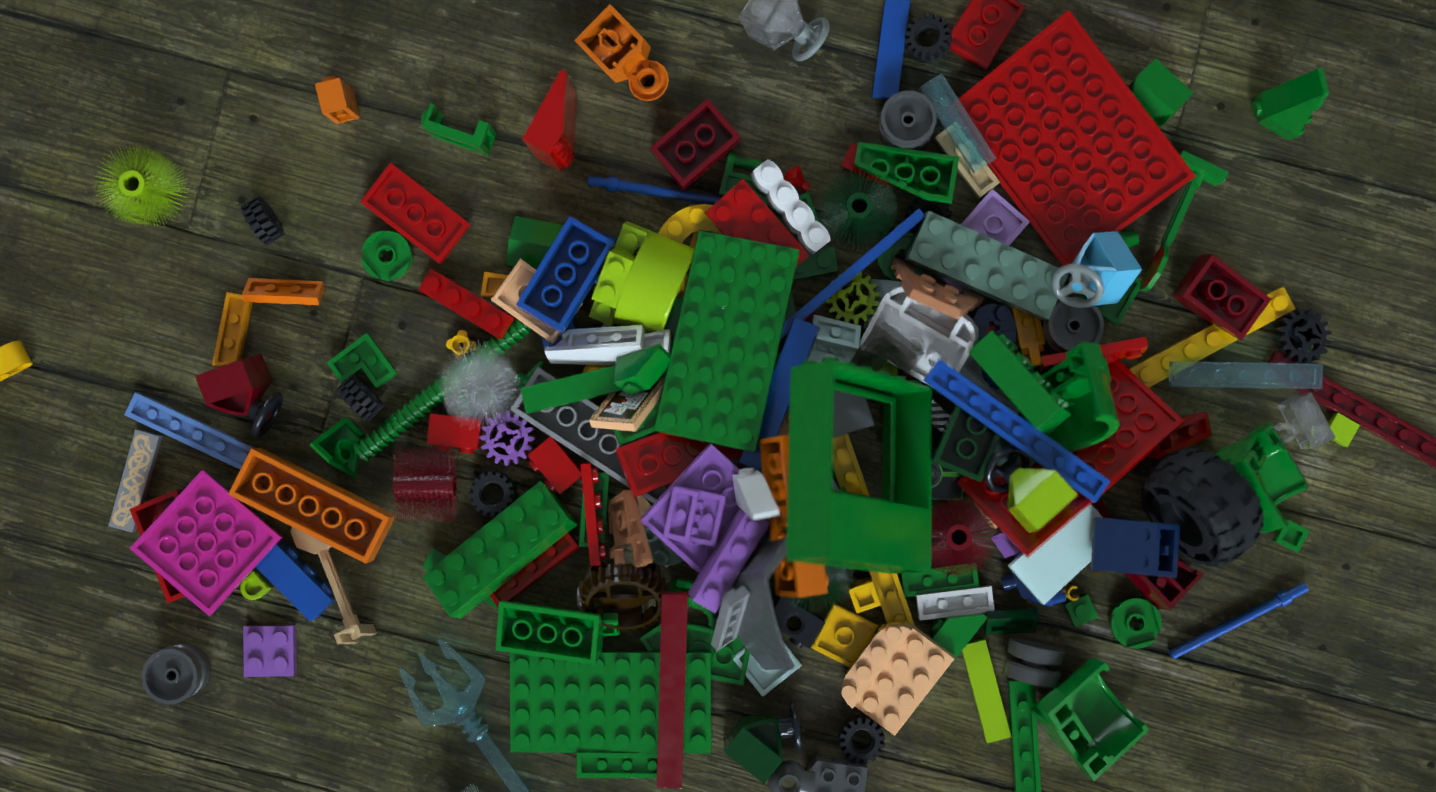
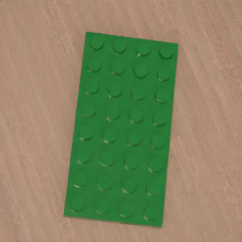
(727, 341)
(603, 705)

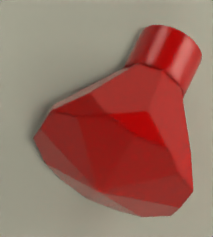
(796, 178)

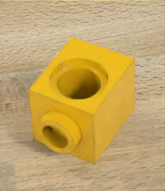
(863, 594)

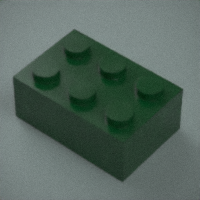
(965, 445)

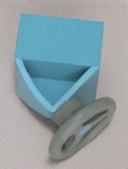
(1099, 271)

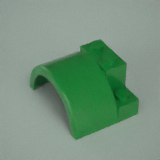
(1085, 385)
(1268, 469)
(1089, 720)

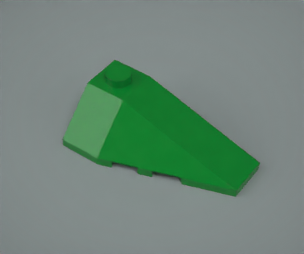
(1290, 104)
(918, 172)

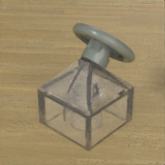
(780, 21)

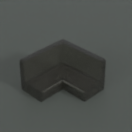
(887, 344)

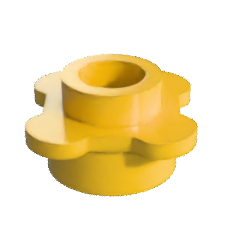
(461, 337)

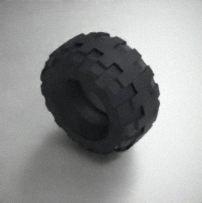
(1209, 502)

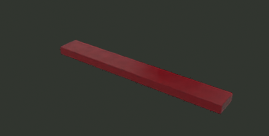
(1371, 417)
(672, 689)

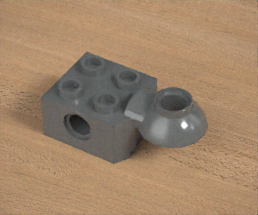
(823, 774)

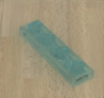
(958, 123)

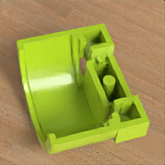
(640, 286)

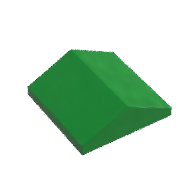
(530, 241)

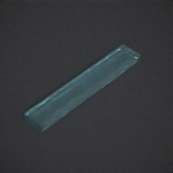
(1246, 375)

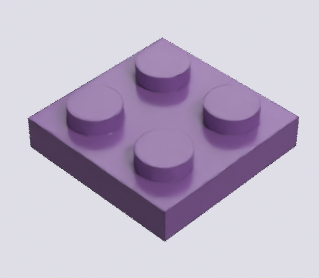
(270, 650)

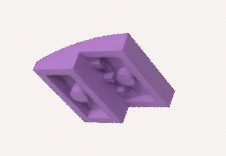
(694, 516)

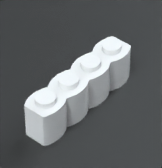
(785, 201)

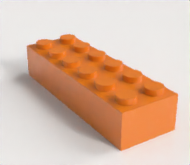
(312, 504)
(790, 578)

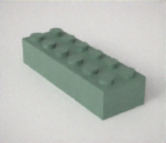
(984, 265)

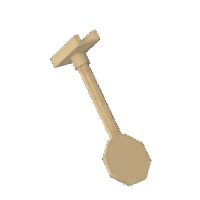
(353, 628)

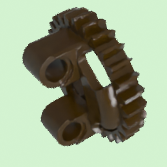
(597, 587)

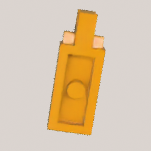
(1029, 336)

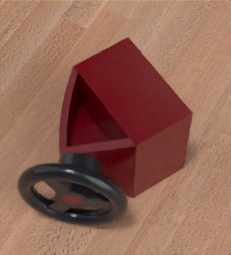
(239, 390)

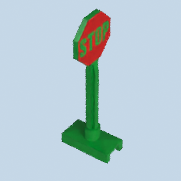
(1204, 172)

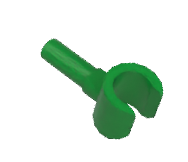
(525, 378)

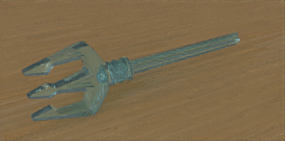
(460, 709)

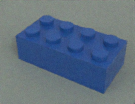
(565, 275)

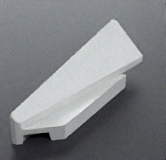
(604, 344)

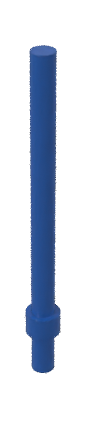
(614, 184)
(1281, 599)

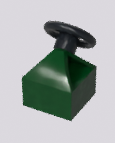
(757, 741)

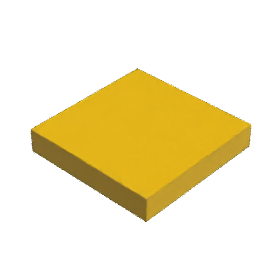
(844, 635)

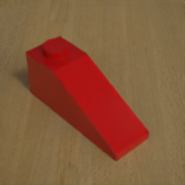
(1194, 429)

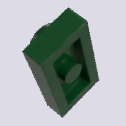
(1011, 621)

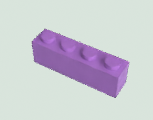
(727, 560)

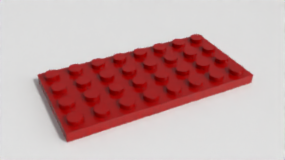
(1142, 427)

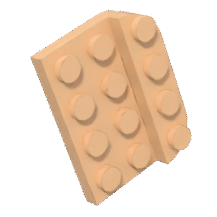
(894, 674)

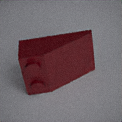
(1221, 296)

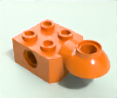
(623, 54)

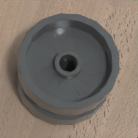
(904, 109)
(1085, 322)
(1033, 662)
(175, 673)

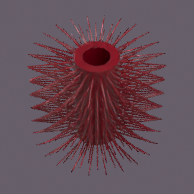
(424, 485)
(965, 531)

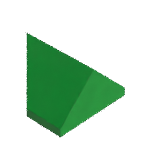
(337, 446)

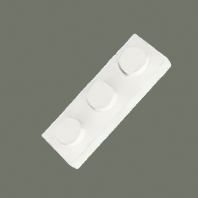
(955, 603)

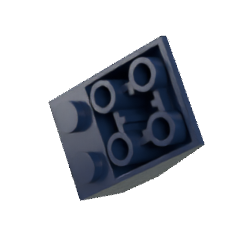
(1135, 547)

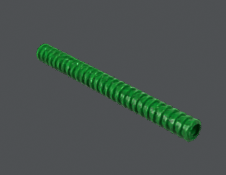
(430, 397)

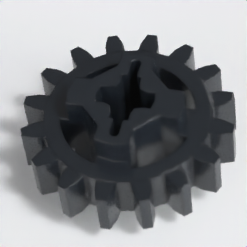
(1300, 338)

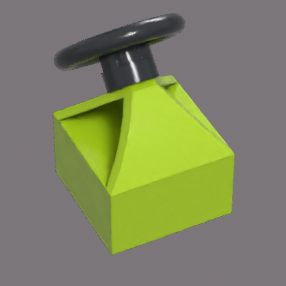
(1033, 493)

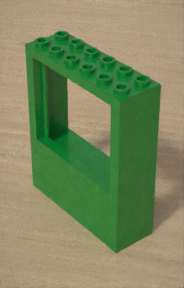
(849, 527)

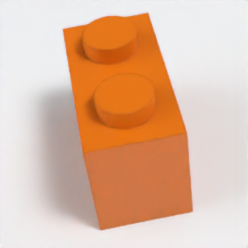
(337, 100)

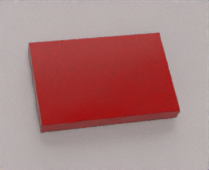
(984, 29)

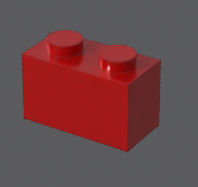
(447, 432)
(555, 465)

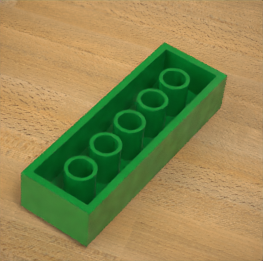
(499, 550)

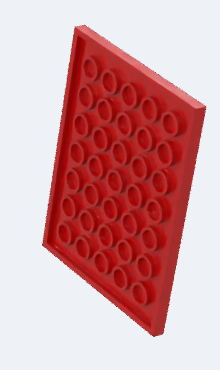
(1072, 139)

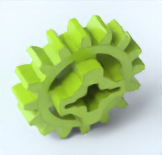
(864, 301)

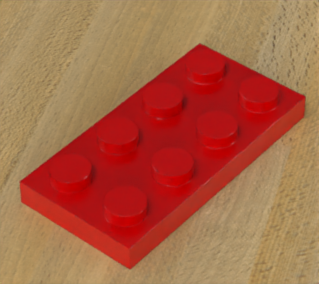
(415, 213)
(747, 217)

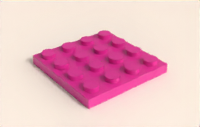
(206, 543)

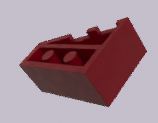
(1166, 591)

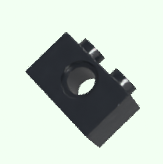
(808, 628)

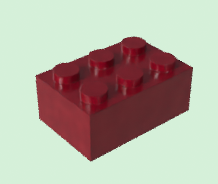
(695, 144)

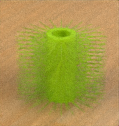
(141, 186)

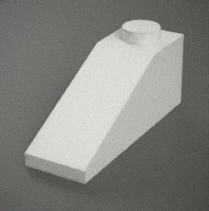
(754, 494)

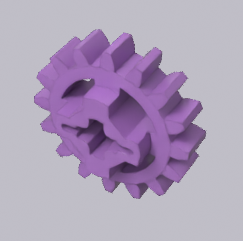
(511, 449)

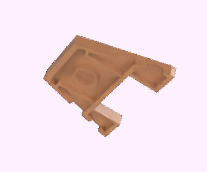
(927, 292)
(627, 530)

